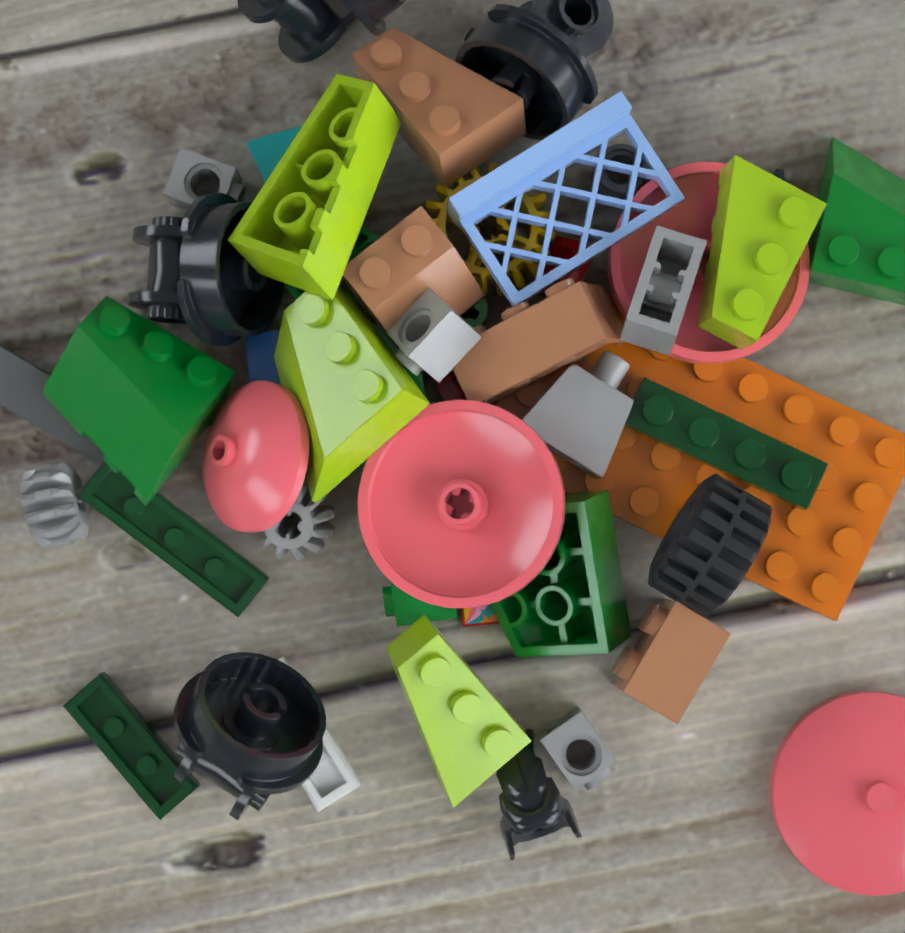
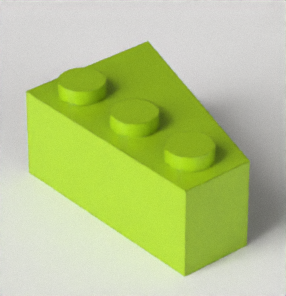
(455, 711)

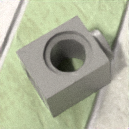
(191, 170)
(432, 336)
(571, 728)

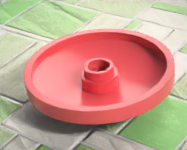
(695, 217)
(462, 505)
(843, 792)

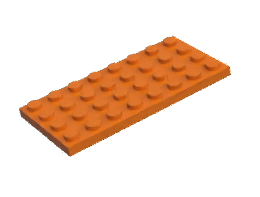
(806, 553)

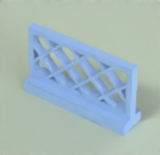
(542, 162)

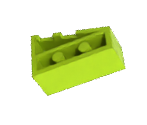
(753, 251)

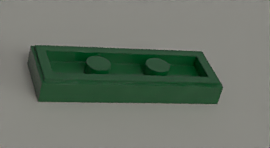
(130, 744)

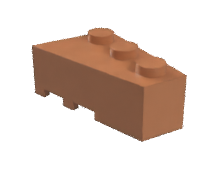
(445, 109)
(538, 340)

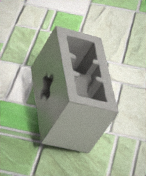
(663, 290)

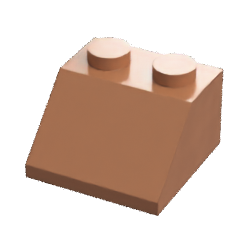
(406, 263)

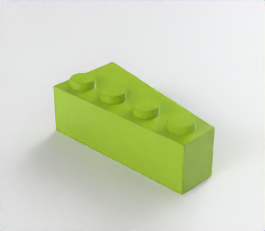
(321, 190)

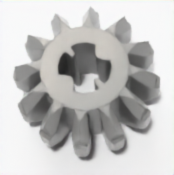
(52, 504)
(303, 535)

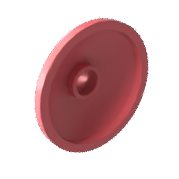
(255, 456)

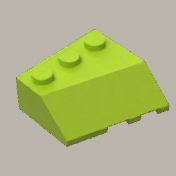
(345, 382)

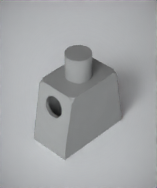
(584, 414)

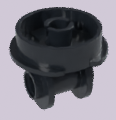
(315, 26)
(541, 56)
(202, 277)
(249, 728)

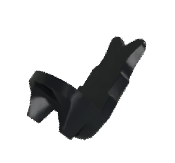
(530, 800)

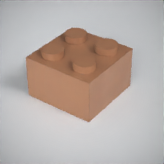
(669, 658)

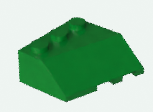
(861, 229)
(136, 393)
(578, 595)

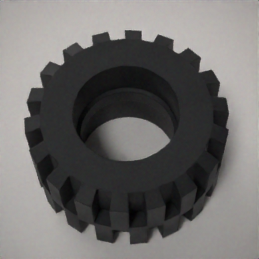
(710, 545)

